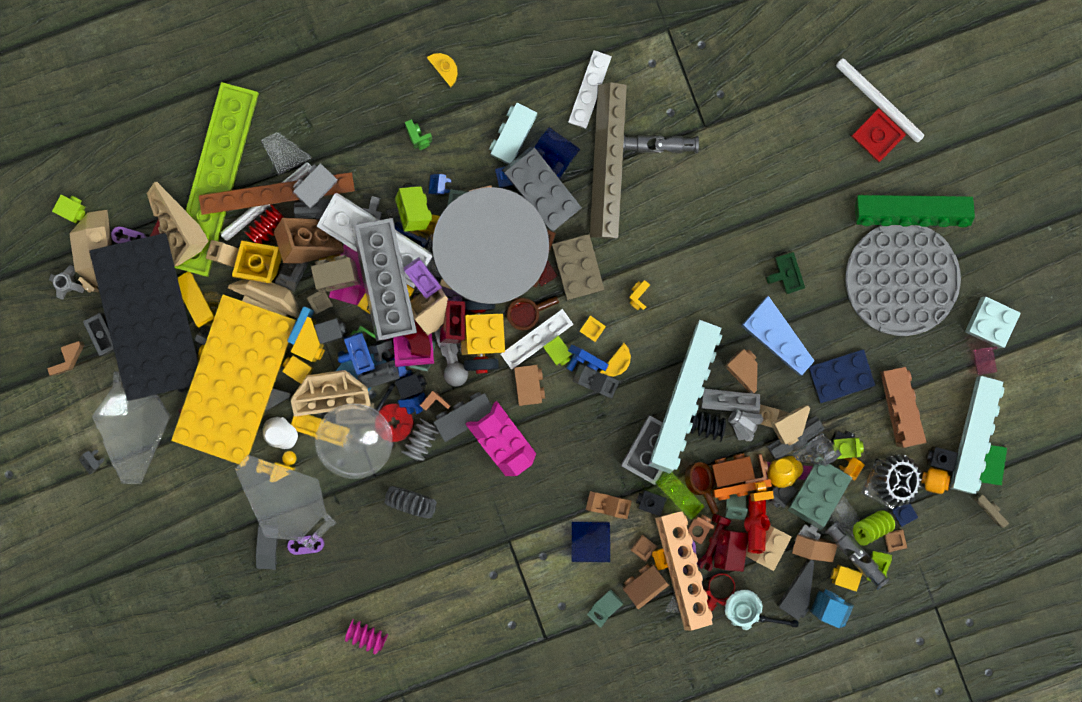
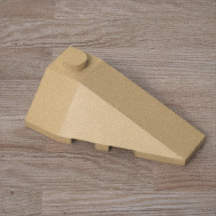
(182, 230)

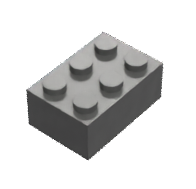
(455, 422)

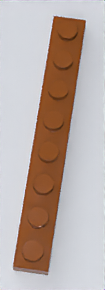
(264, 195)

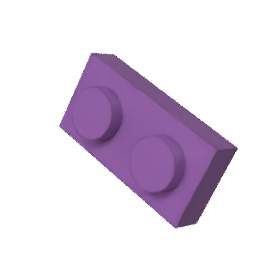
(422, 277)

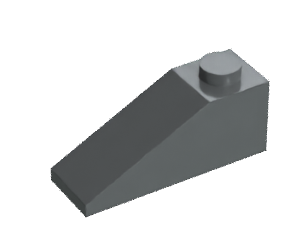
(798, 593)

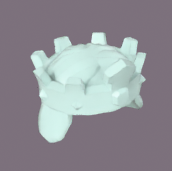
(743, 608)

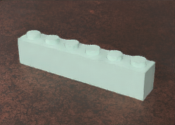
(976, 435)

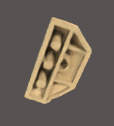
(87, 235)
(268, 294)
(327, 391)

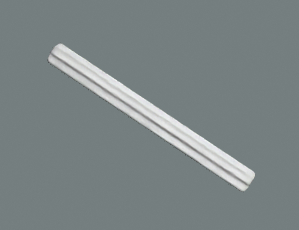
(880, 100)
(253, 212)

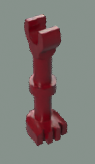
(707, 558)

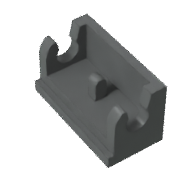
(291, 275)

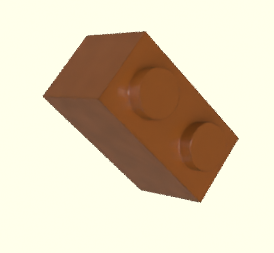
(732, 470)

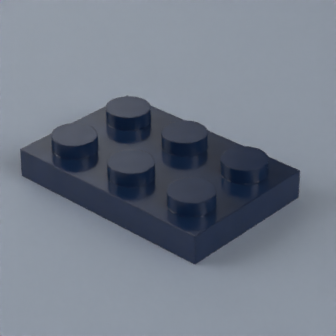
(841, 376)

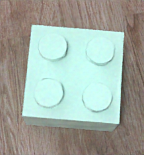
(992, 322)

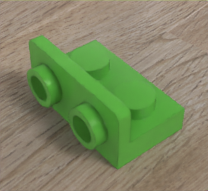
(415, 136)

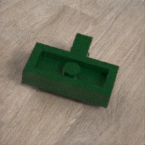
(788, 273)

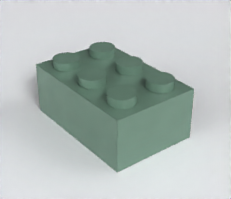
(819, 494)

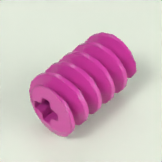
(365, 637)

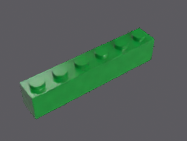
(914, 210)

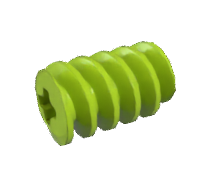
(873, 527)

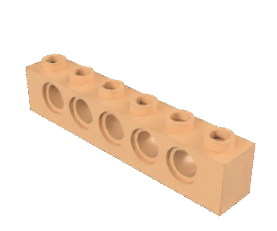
(675, 565)

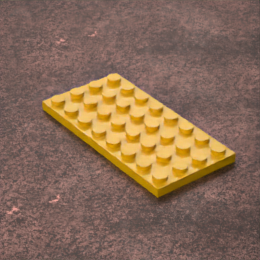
(233, 380)

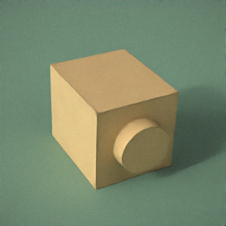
(222, 253)

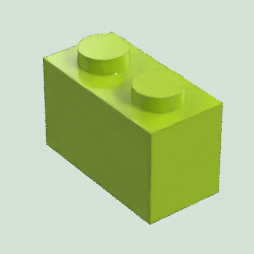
(413, 208)

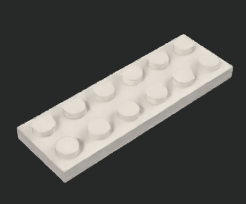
(343, 215)

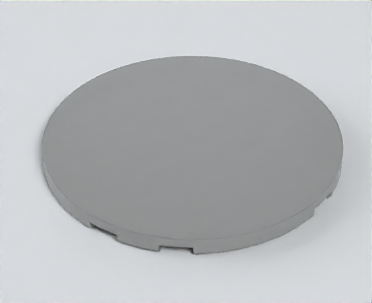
(490, 245)
(902, 279)

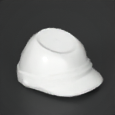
(279, 433)

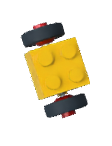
(482, 336)

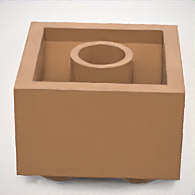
(744, 369)
(644, 585)

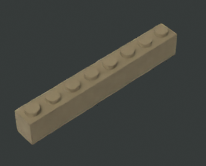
(608, 161)

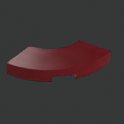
(419, 342)

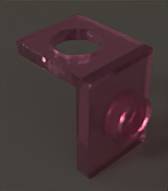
(985, 360)

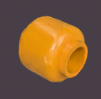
(936, 480)

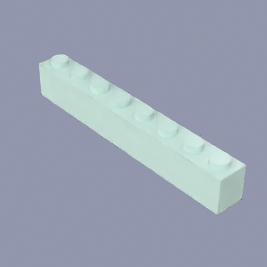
(684, 397)

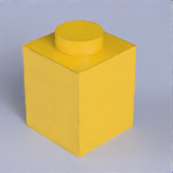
(296, 368)
(846, 577)

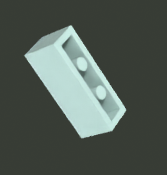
(513, 133)

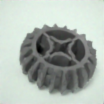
(904, 481)
(410, 502)

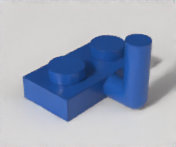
(357, 353)
(581, 356)

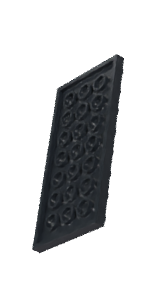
(145, 316)

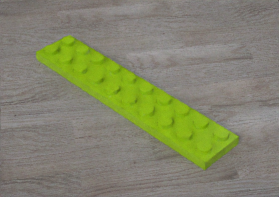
(219, 164)

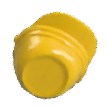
(784, 471)

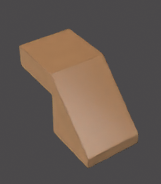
(71, 354)
(608, 505)
(815, 549)

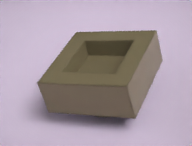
(319, 302)

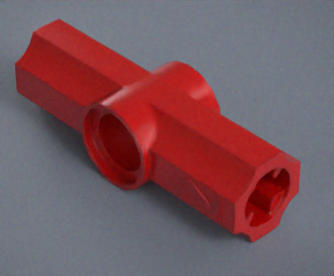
(756, 525)

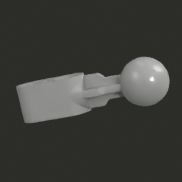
(454, 372)

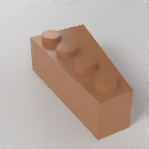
(902, 407)

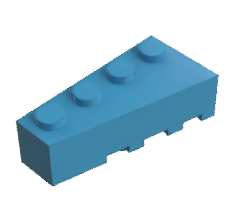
(831, 608)

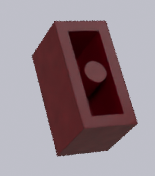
(454, 323)
(731, 550)

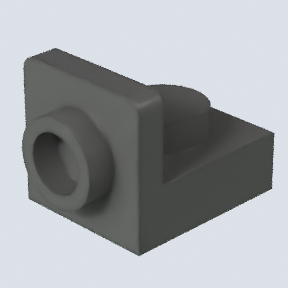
(782, 496)

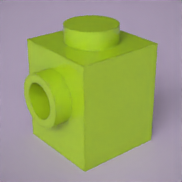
(69, 208)

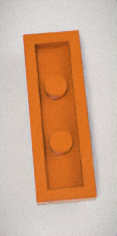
(739, 489)

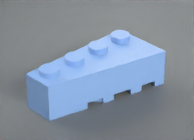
(776, 335)

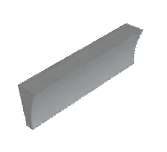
(384, 279)

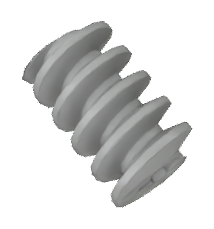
(421, 440)

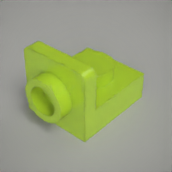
(849, 447)

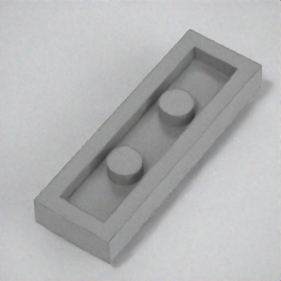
(730, 401)

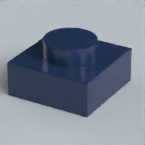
(904, 514)

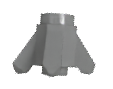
(65, 282)
(745, 424)

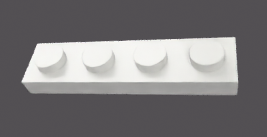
(589, 89)
(537, 339)

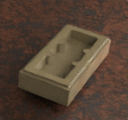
(992, 510)

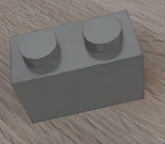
(331, 331)
(99, 334)

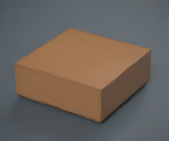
(895, 540)
(643, 548)

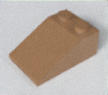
(303, 241)

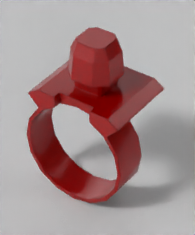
(711, 602)

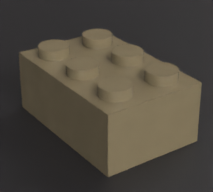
(578, 267)
(335, 274)

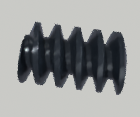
(708, 426)

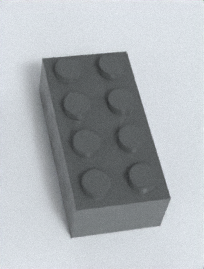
(541, 188)

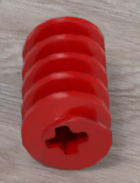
(265, 226)

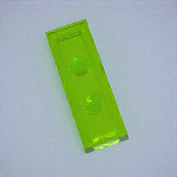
(680, 494)

